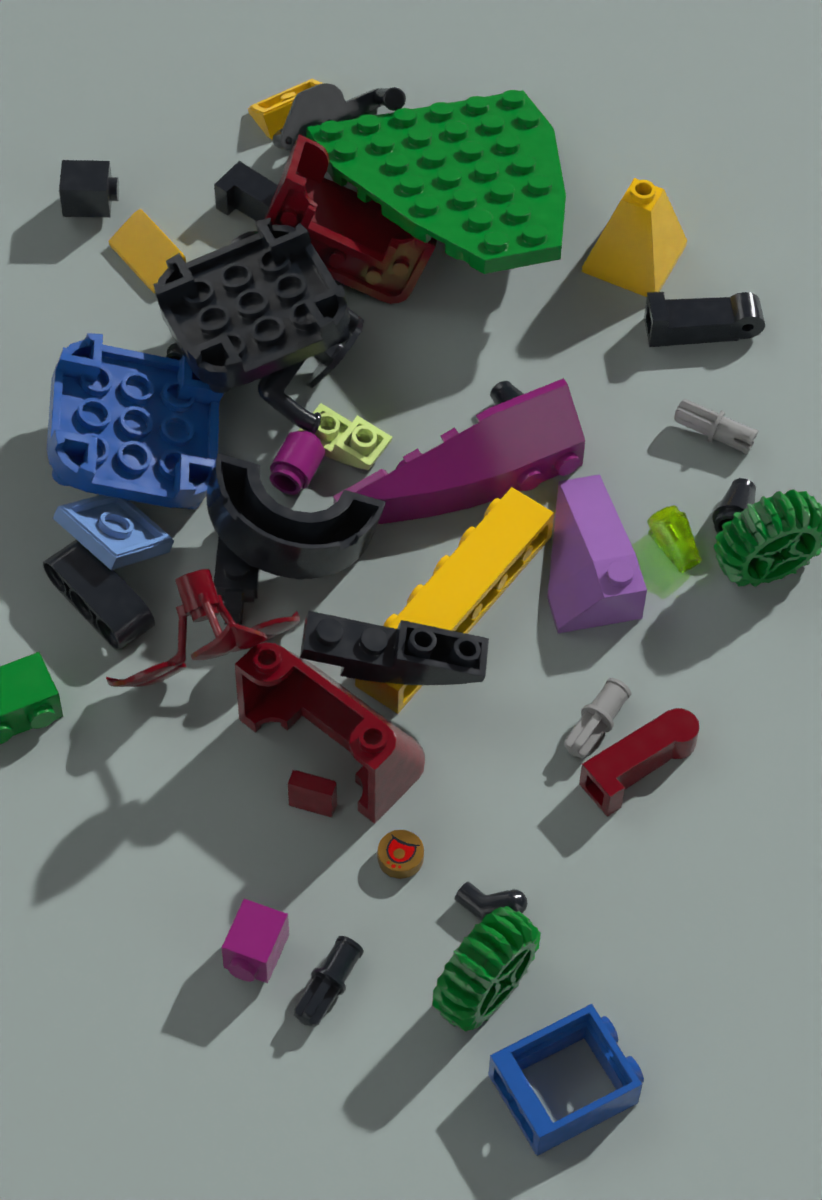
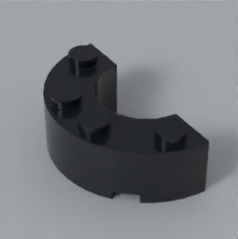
(284, 539)

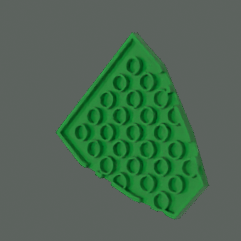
(460, 172)

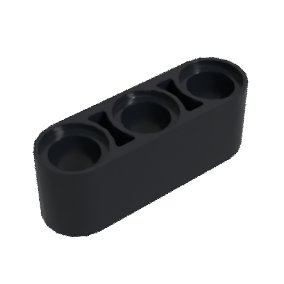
(99, 595)

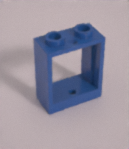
(523, 1103)

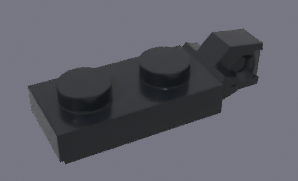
(235, 581)

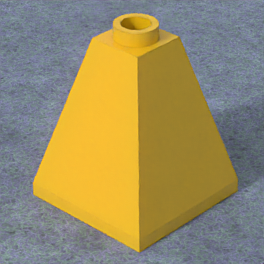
(638, 241)

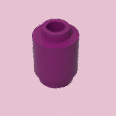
(296, 462)

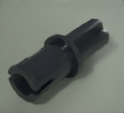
(328, 981)

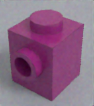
(255, 941)

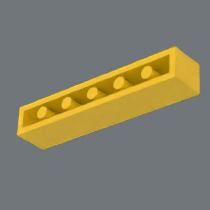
(471, 578)

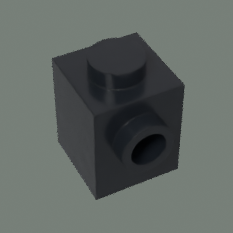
(87, 188)

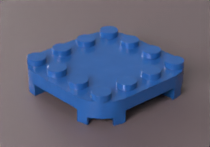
(131, 425)

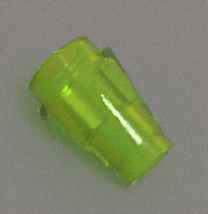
(674, 537)

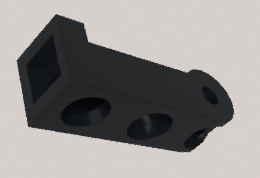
(245, 191)
(702, 319)

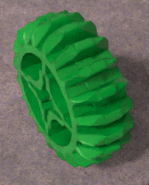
(770, 538)
(486, 968)

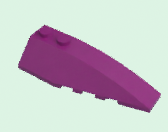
(508, 447)

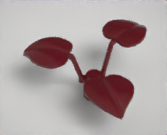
(203, 603)

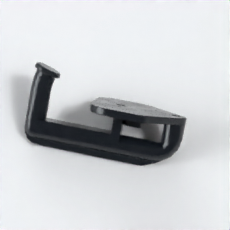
(327, 103)
(272, 386)

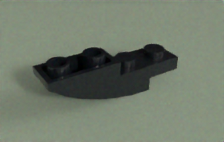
(398, 656)

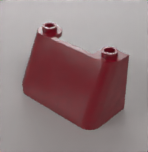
(348, 234)
(284, 687)

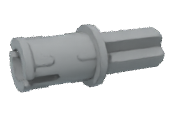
(715, 426)
(597, 718)

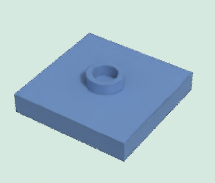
(113, 530)

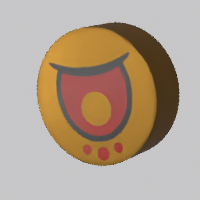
(400, 854)

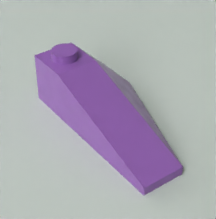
(592, 561)

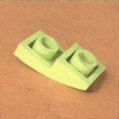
(350, 442)

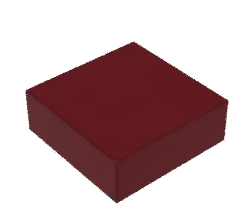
(312, 793)

